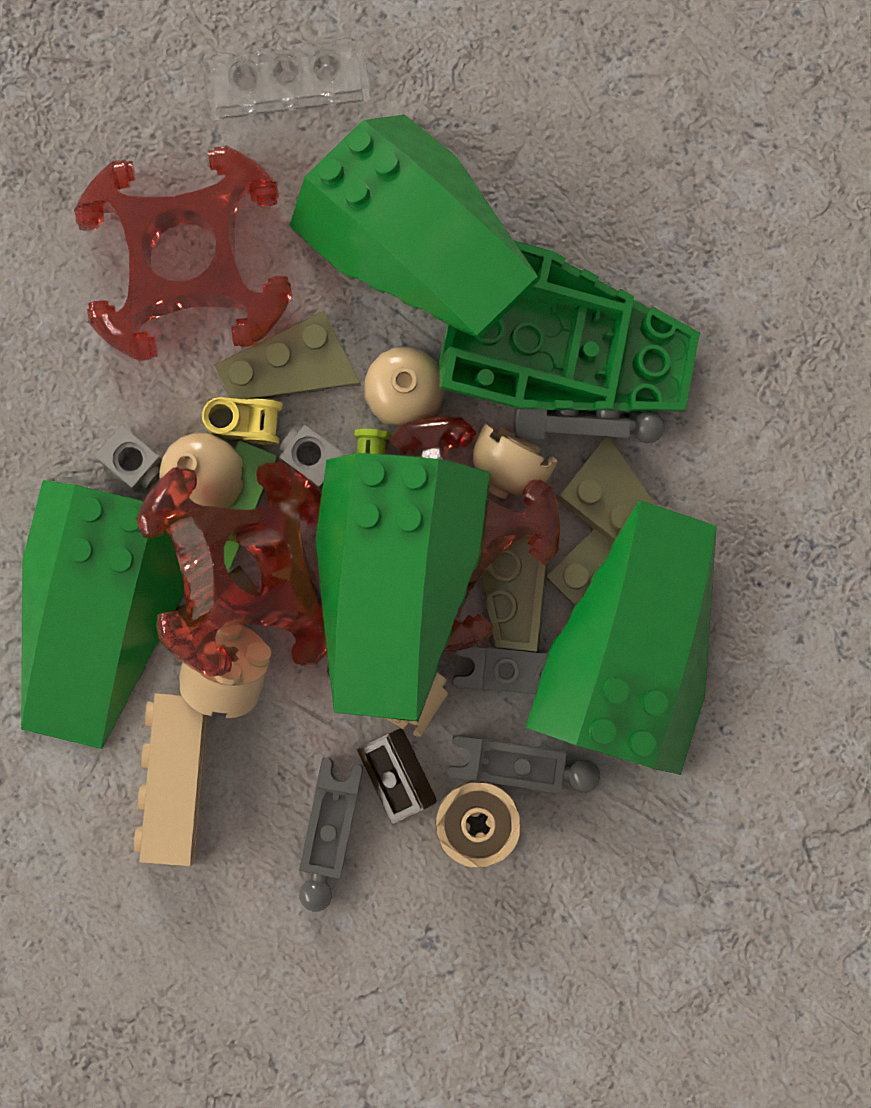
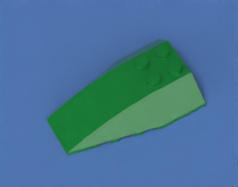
(412, 225)
(573, 348)
(393, 572)
(89, 610)
(635, 646)

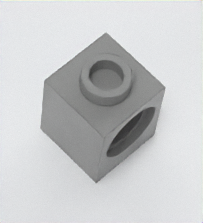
(296, 441)
(116, 449)

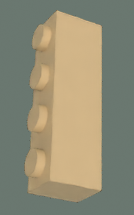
(172, 782)

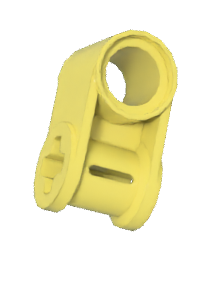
(246, 420)

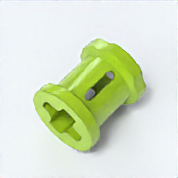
(371, 440)

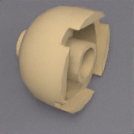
(403, 386)
(510, 461)
(215, 465)

